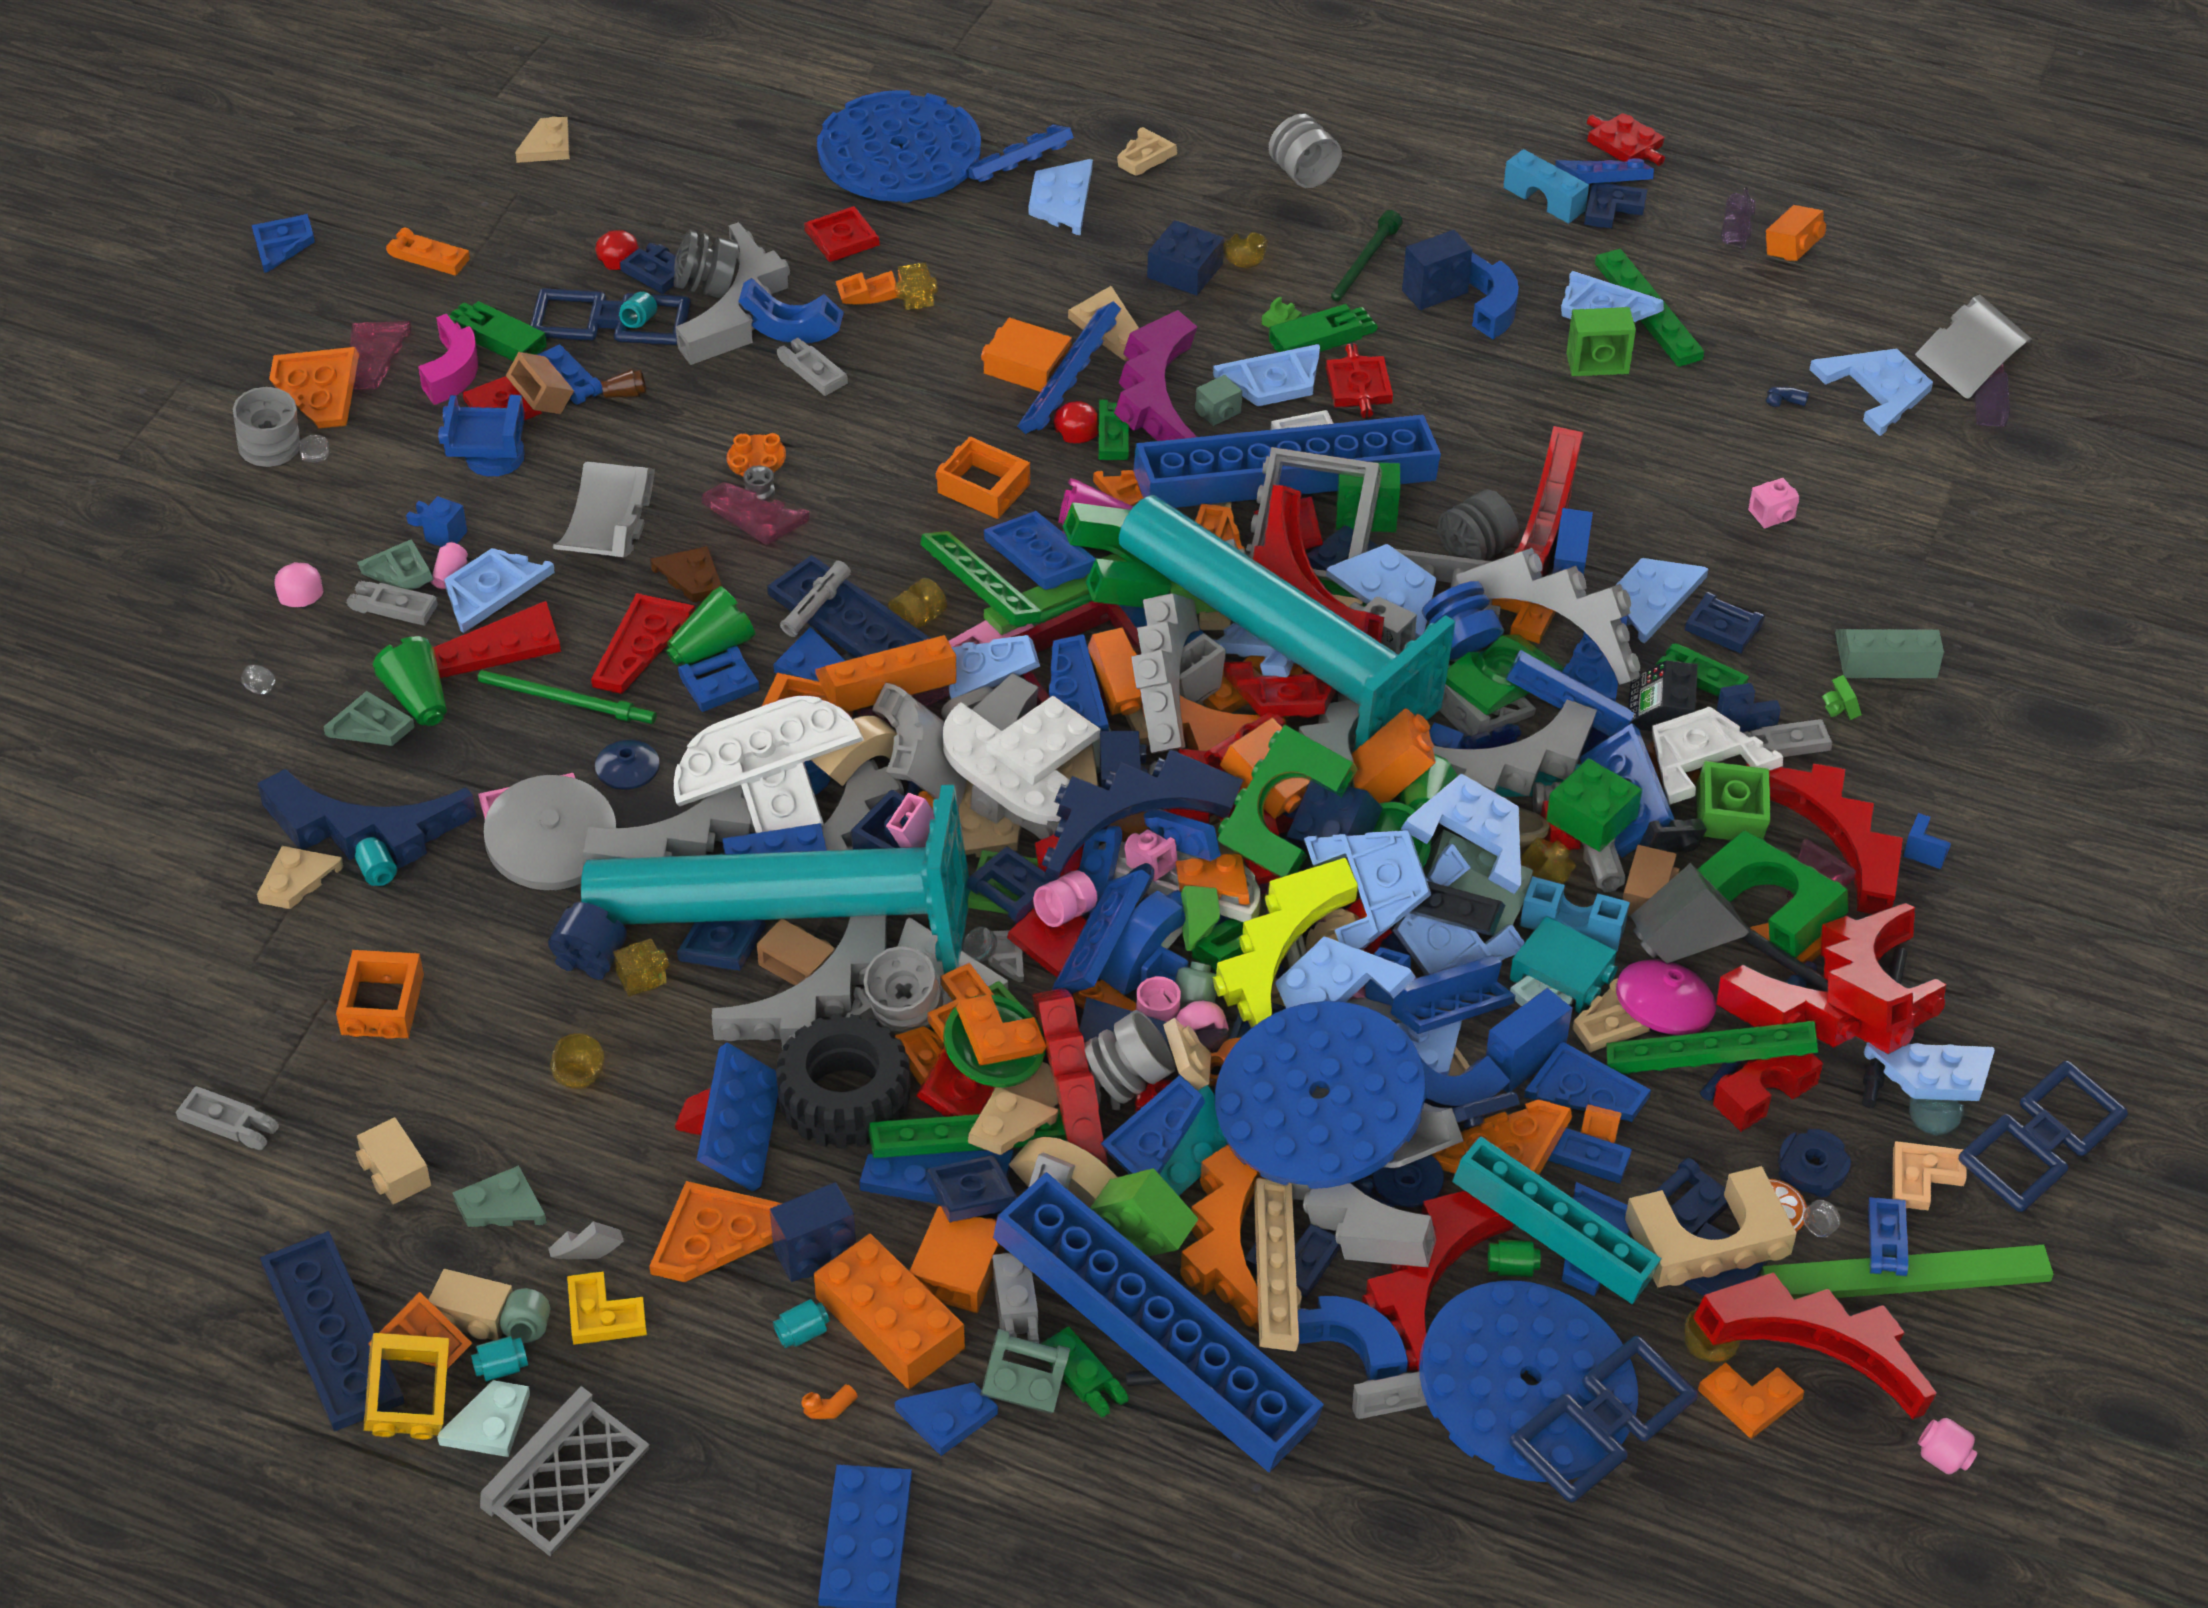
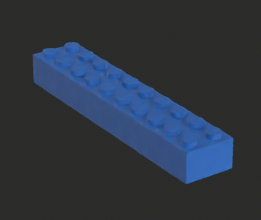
(1232, 464)
(1158, 1321)

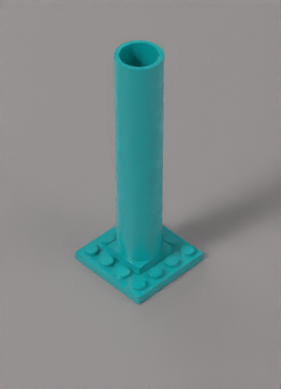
(1292, 620)
(798, 884)

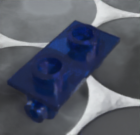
(1500, 737)

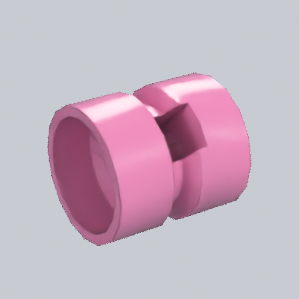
(1065, 898)
(1158, 998)

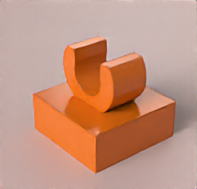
(1601, 1123)

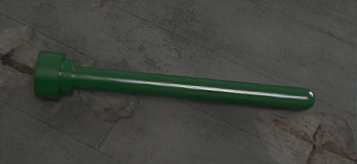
(1387, 225)

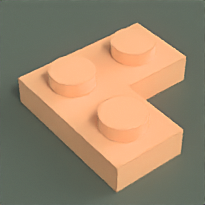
(1919, 1166)

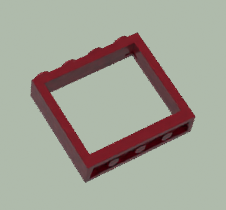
(1073, 623)

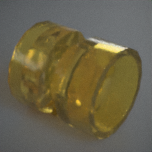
(919, 603)

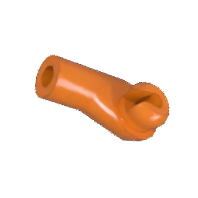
(830, 1408)

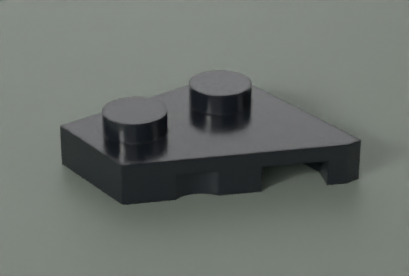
(1681, 836)

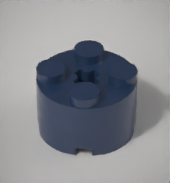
(586, 940)

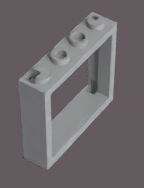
(1272, 468)

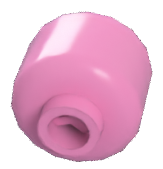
(1947, 1446)

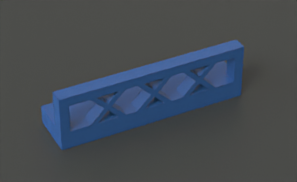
(1558, 687)
(1446, 990)

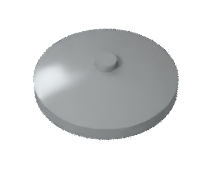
(541, 828)

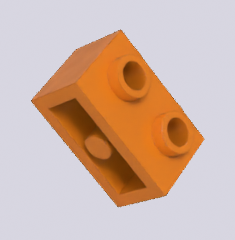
(1795, 232)

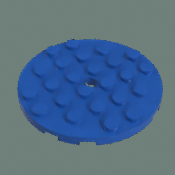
(862, 154)
(1332, 1140)
(1475, 1365)

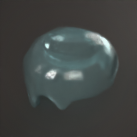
(1936, 1116)

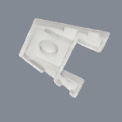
(1701, 737)

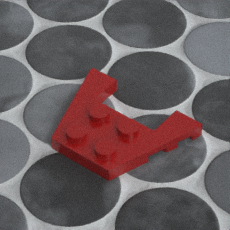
(1283, 696)

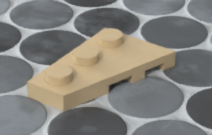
(1117, 337)

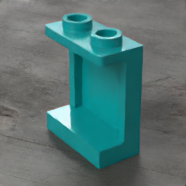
(1565, 962)

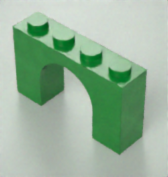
(1112, 580)
(1289, 757)
(1753, 862)

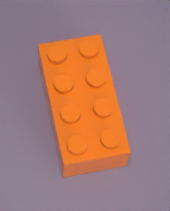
(889, 1311)

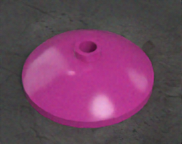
(1666, 997)

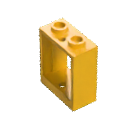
(406, 1349)

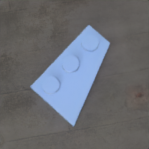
(992, 663)

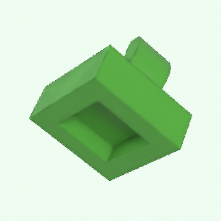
(1280, 313)
(1842, 699)

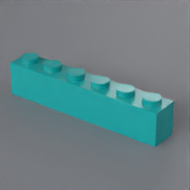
(1556, 1220)

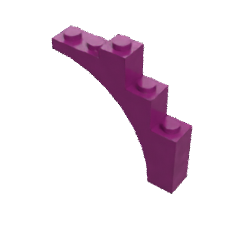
(1143, 377)

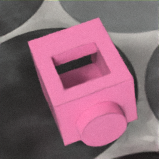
(1147, 849)

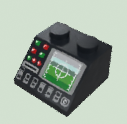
(1663, 694)

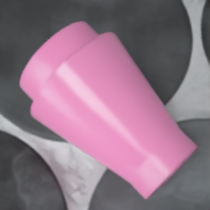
(449, 560)

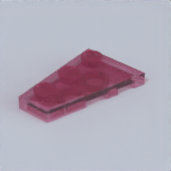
(376, 347)
(755, 516)

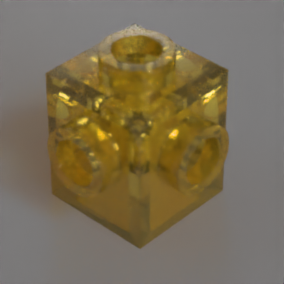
(915, 286)
(1548, 860)
(641, 967)

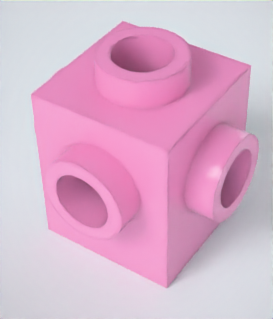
(1773, 502)

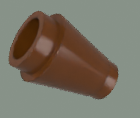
(626, 384)

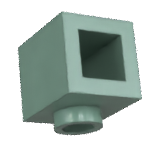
(1218, 400)

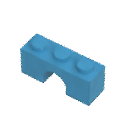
(1564, 192)
(1601, 921)

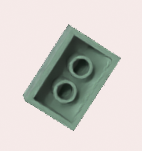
(1890, 653)
(1476, 878)

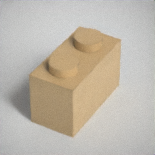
(393, 1161)
(471, 1303)

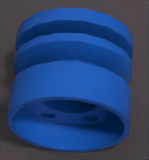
(1473, 625)

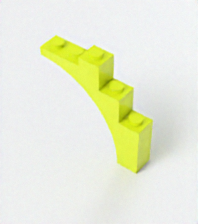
(1293, 907)

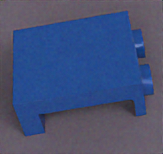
(482, 430)

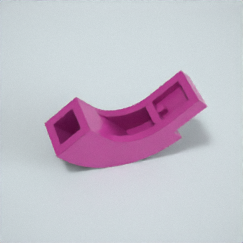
(455, 368)

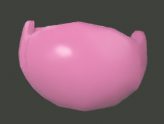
(298, 585)
(1202, 1015)

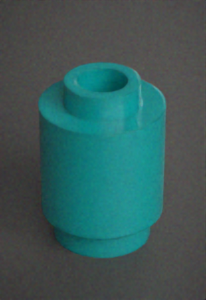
(638, 310)
(375, 862)
(801, 1323)
(499, 1358)

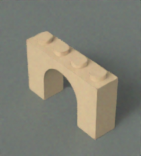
(1762, 1235)

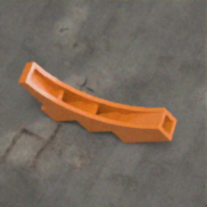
(1113, 664)
(1218, 1254)

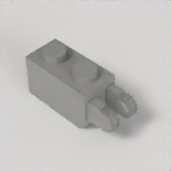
(1015, 1297)

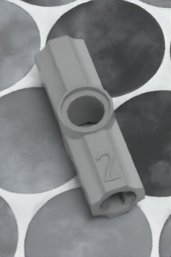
(1605, 866)

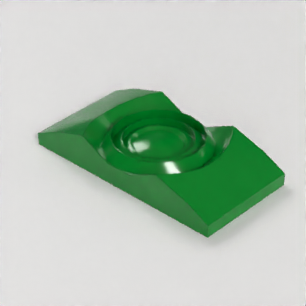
(1483, 675)

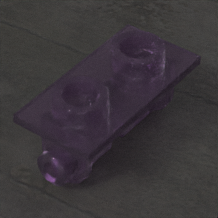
(1740, 209)

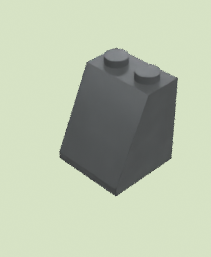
(1686, 918)

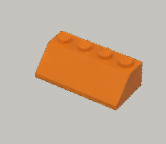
(911, 667)

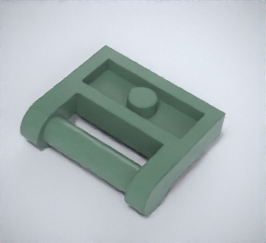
(1021, 1383)

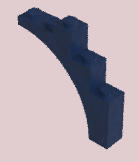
(1174, 784)
(404, 829)

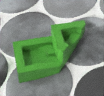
(1200, 912)

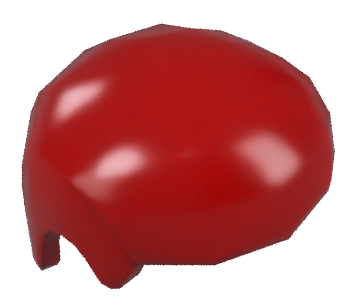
(615, 247)
(1076, 422)

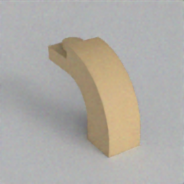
(877, 741)
(1088, 1175)

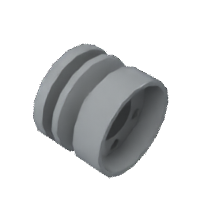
(1305, 150)
(266, 426)
(901, 973)
(1129, 1056)

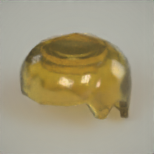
(1245, 252)
(577, 1061)
(1700, 1345)

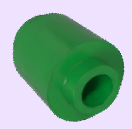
(1513, 1258)

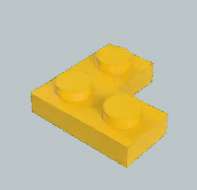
(598, 1319)

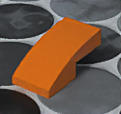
(861, 291)

